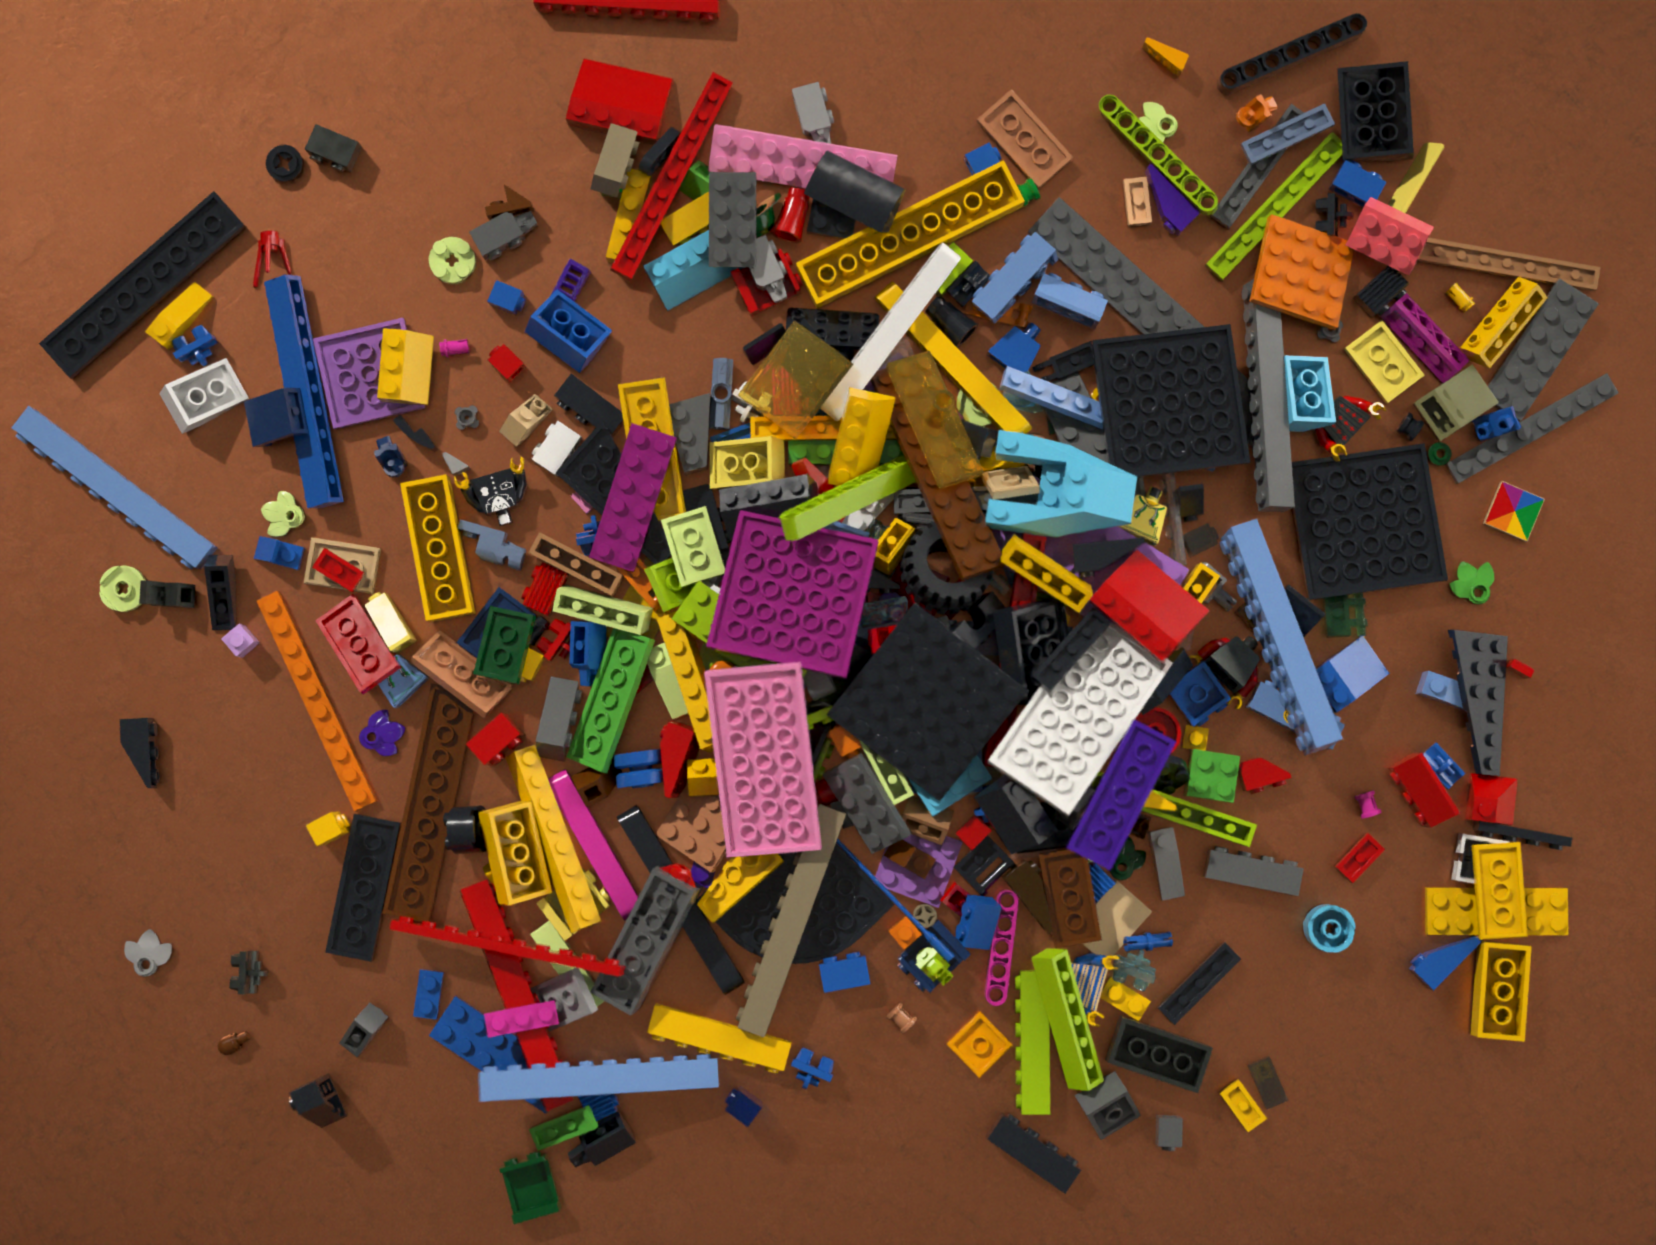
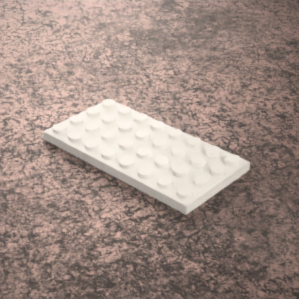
(1075, 728)

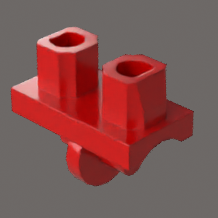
(551, 649)

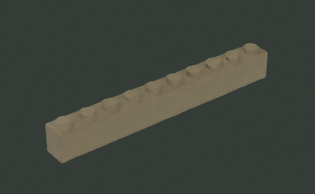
(789, 926)

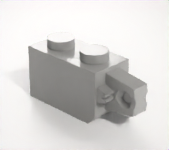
(812, 111)
(768, 272)

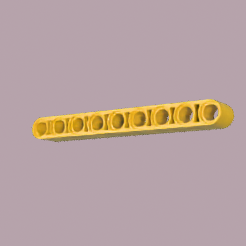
(958, 368)

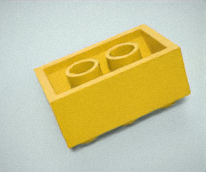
(405, 367)

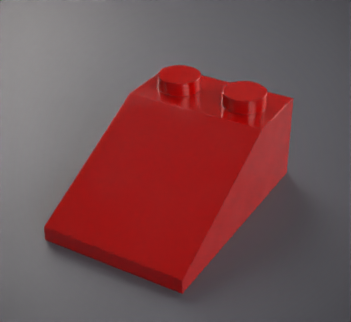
(677, 746)

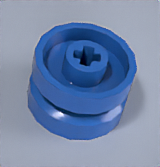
(640, 769)

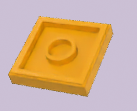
(979, 1044)

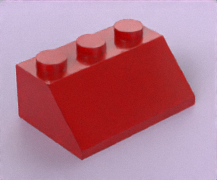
(1423, 790)

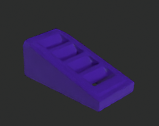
(567, 273)

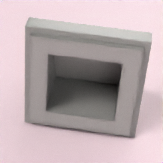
(455, 465)

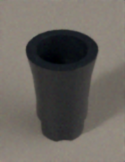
(951, 320)

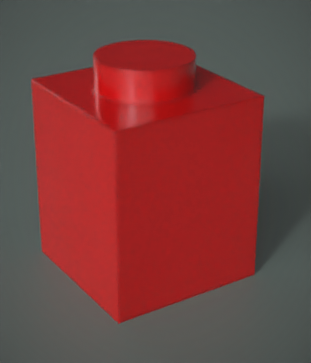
(506, 362)
(973, 831)

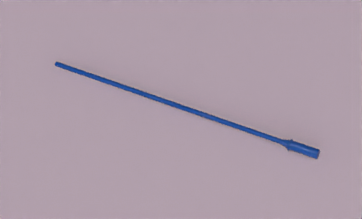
(931, 938)

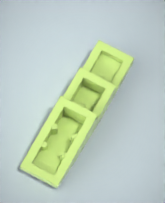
(549, 936)

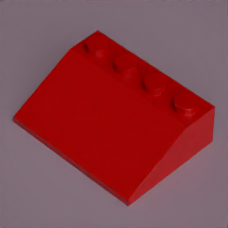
(619, 97)
(1149, 606)

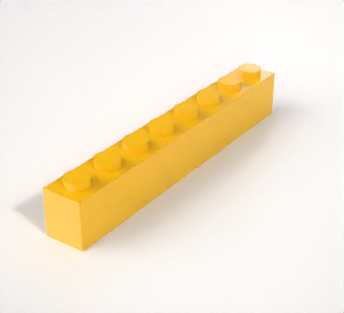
(555, 841)

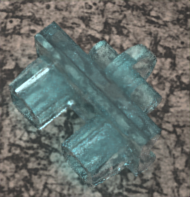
(1135, 966)

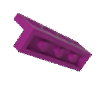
(1423, 339)

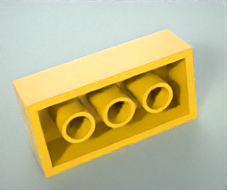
(515, 852)
(1501, 991)

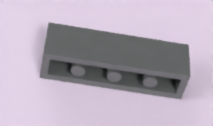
(1253, 872)

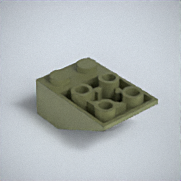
(1455, 403)

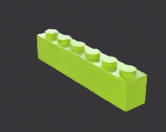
(1067, 1019)
(1034, 1047)

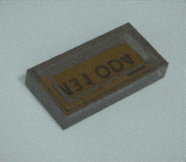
(1267, 1082)

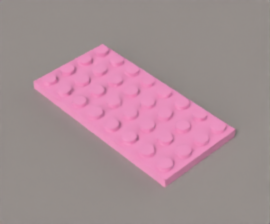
(763, 759)

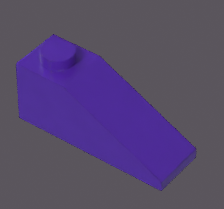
(1172, 206)

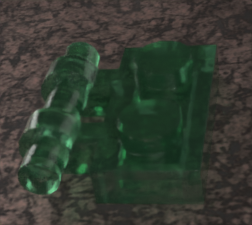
(1338, 618)

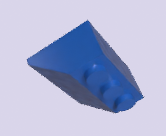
(567, 330)

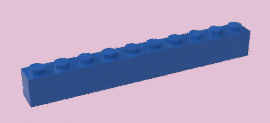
(301, 371)

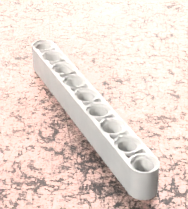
(893, 327)

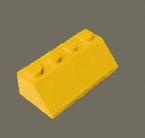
(860, 435)

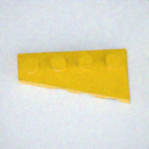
(736, 881)

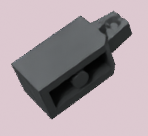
(502, 233)

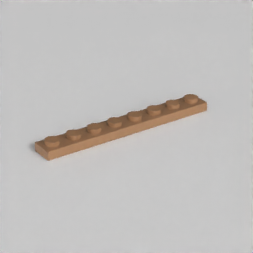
(1509, 264)

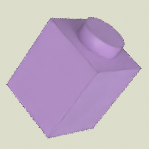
(240, 640)

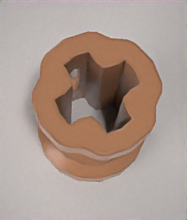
(901, 1018)

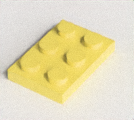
(1384, 362)

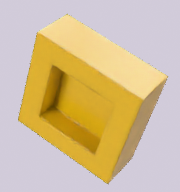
(1194, 738)

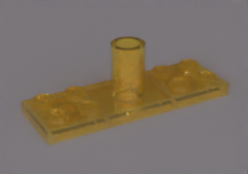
(934, 419)

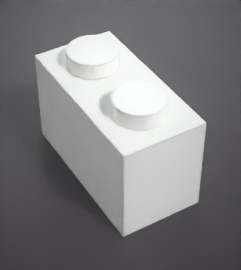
(556, 448)

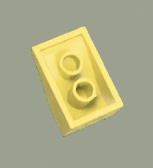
(746, 461)

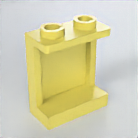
(552, 909)

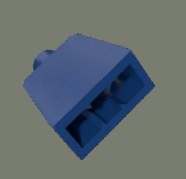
(1016, 348)

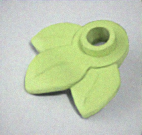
(1154, 118)
(279, 514)

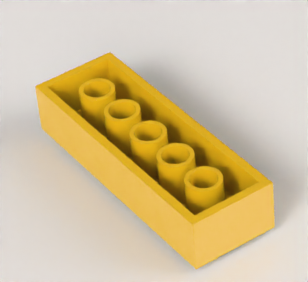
(437, 548)

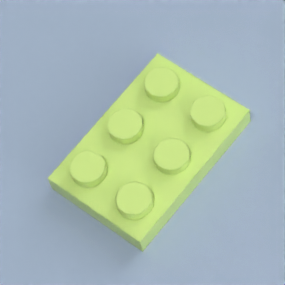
(693, 546)

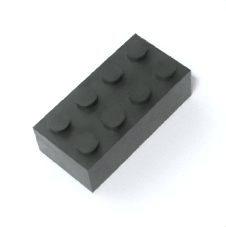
(1158, 1054)

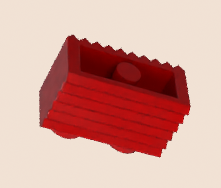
(543, 589)

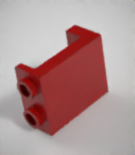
(759, 300)

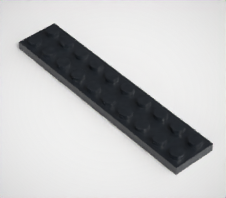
(142, 285)

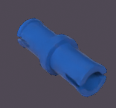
(1148, 941)

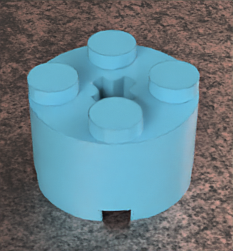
(1342, 930)

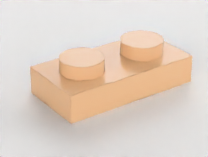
(1137, 201)

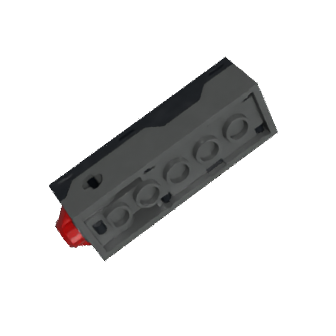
(648, 936)

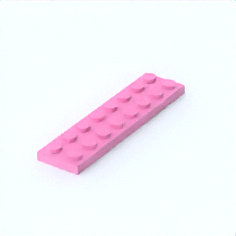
(785, 158)

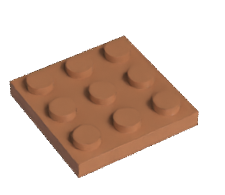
(696, 829)

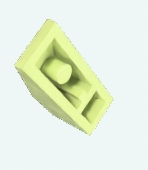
(666, 681)

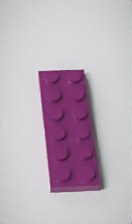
(633, 497)

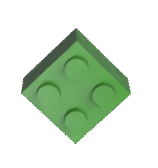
(1212, 775)

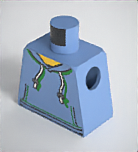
(403, 682)

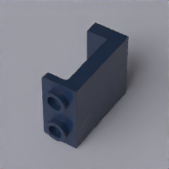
(276, 416)
(908, 957)

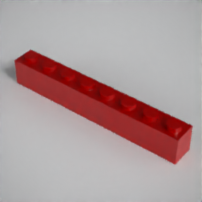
(660, 9)

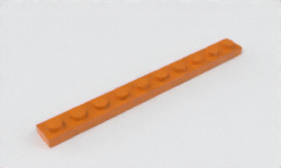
(316, 701)

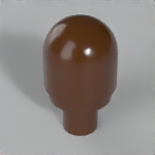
(232, 1043)

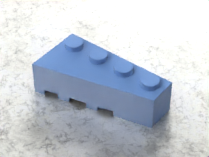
(1014, 277)

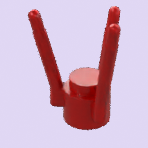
(269, 243)

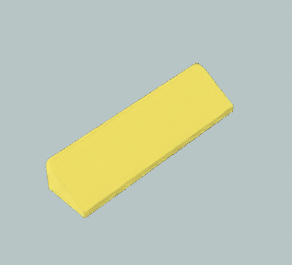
(1416, 176)

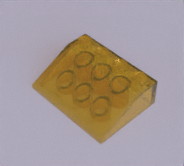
(795, 379)

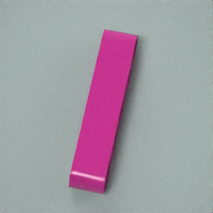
(1005, 958)

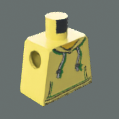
(1147, 517)

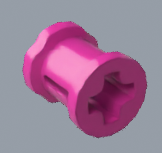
(1368, 804)

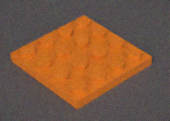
(1302, 272)

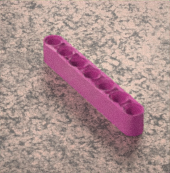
(594, 843)

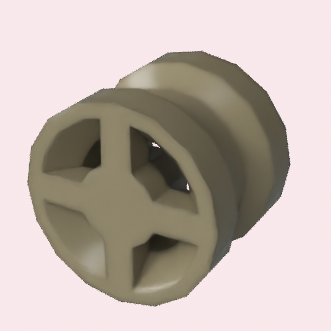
(926, 918)

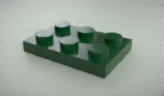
(504, 645)

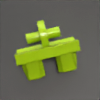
(934, 965)

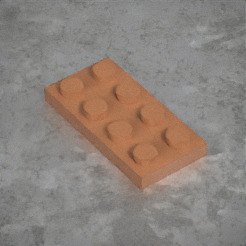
(1024, 139)
(454, 668)

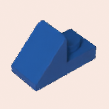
(279, 553)

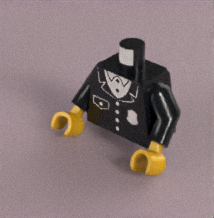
(496, 492)

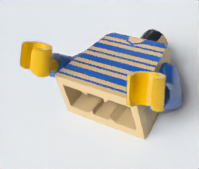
(1090, 975)

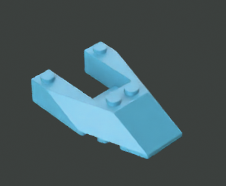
(1074, 490)

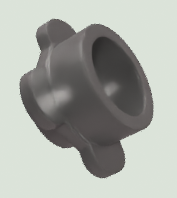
(1333, 335)
(462, 422)

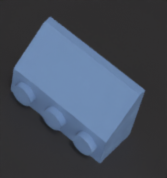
(1070, 300)

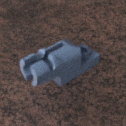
(493, 545)

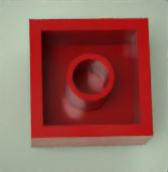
(496, 739)

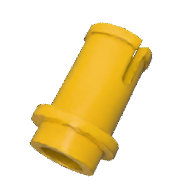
(1460, 297)

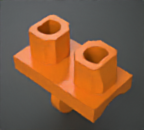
(1256, 112)

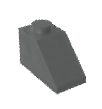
(363, 1029)

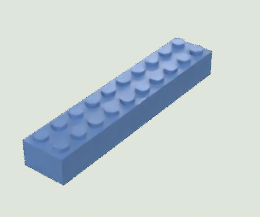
(1280, 638)

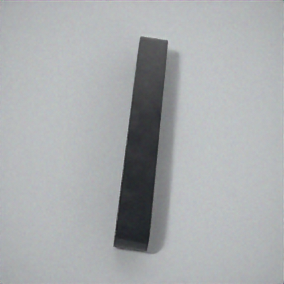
(696, 924)

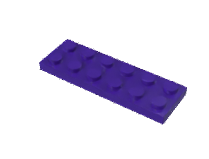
(1121, 794)

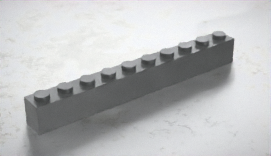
(1268, 406)

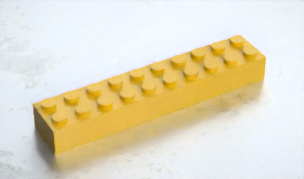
(912, 234)

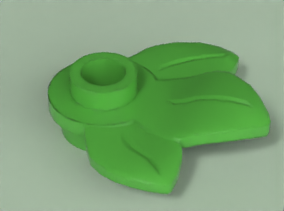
(1470, 579)

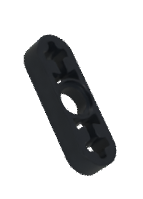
(659, 152)

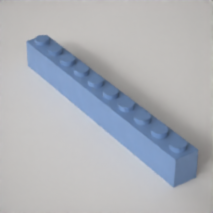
(113, 487)
(597, 1079)

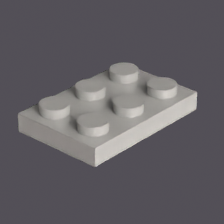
(570, 996)

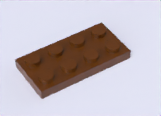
(1069, 898)

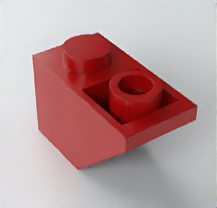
(1259, 773)

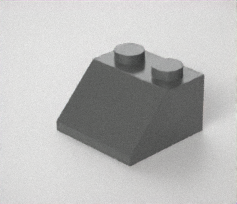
(1108, 1106)

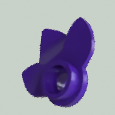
(385, 734)

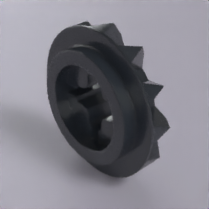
(288, 153)

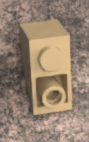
(525, 420)

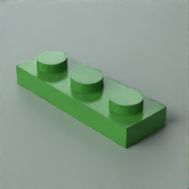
(563, 1127)

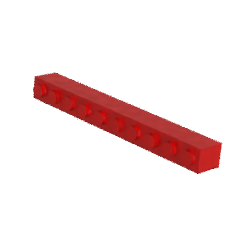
(510, 978)

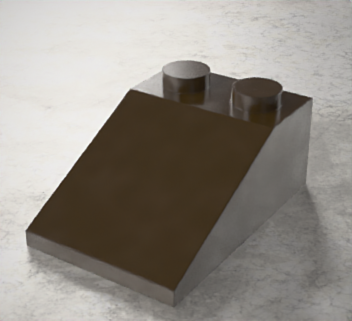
(1029, 889)

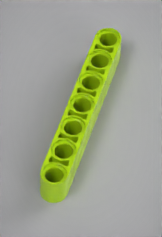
(1153, 144)
(846, 498)

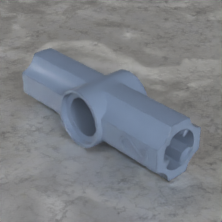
(721, 379)

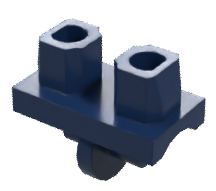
(390, 457)

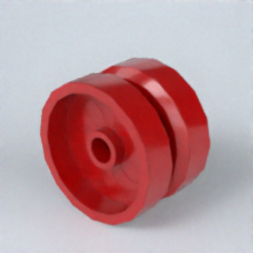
(1162, 722)

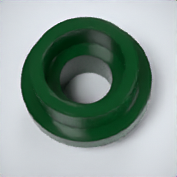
(1432, 454)

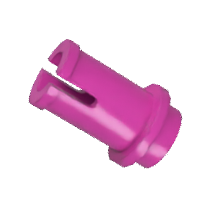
(454, 347)

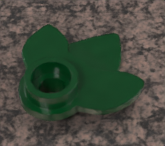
(1130, 858)

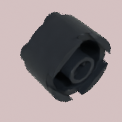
(464, 830)

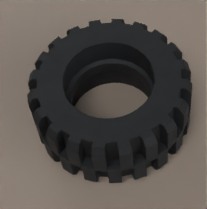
(930, 589)

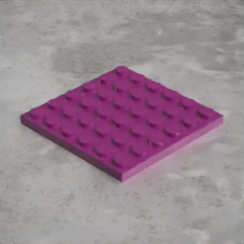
(792, 596)

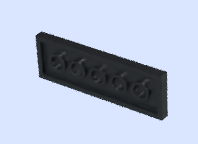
(363, 887)

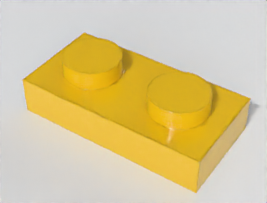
(1124, 998)
(1242, 1105)

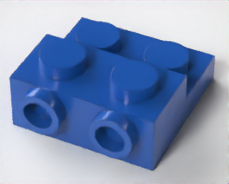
(1199, 695)

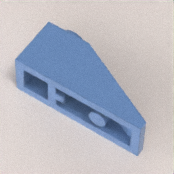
(1440, 689)

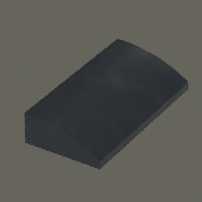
(855, 192)

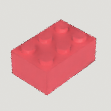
(1389, 236)

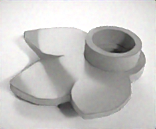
(147, 949)

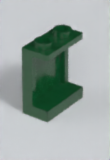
(530, 1187)

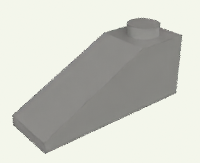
(1166, 862)

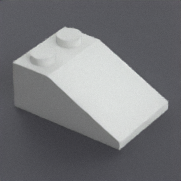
(203, 395)

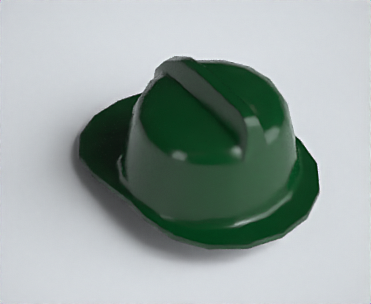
(765, 215)

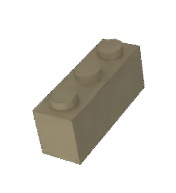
(615, 160)

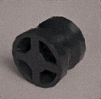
(1410, 426)

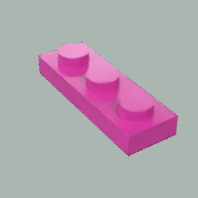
(521, 1018)

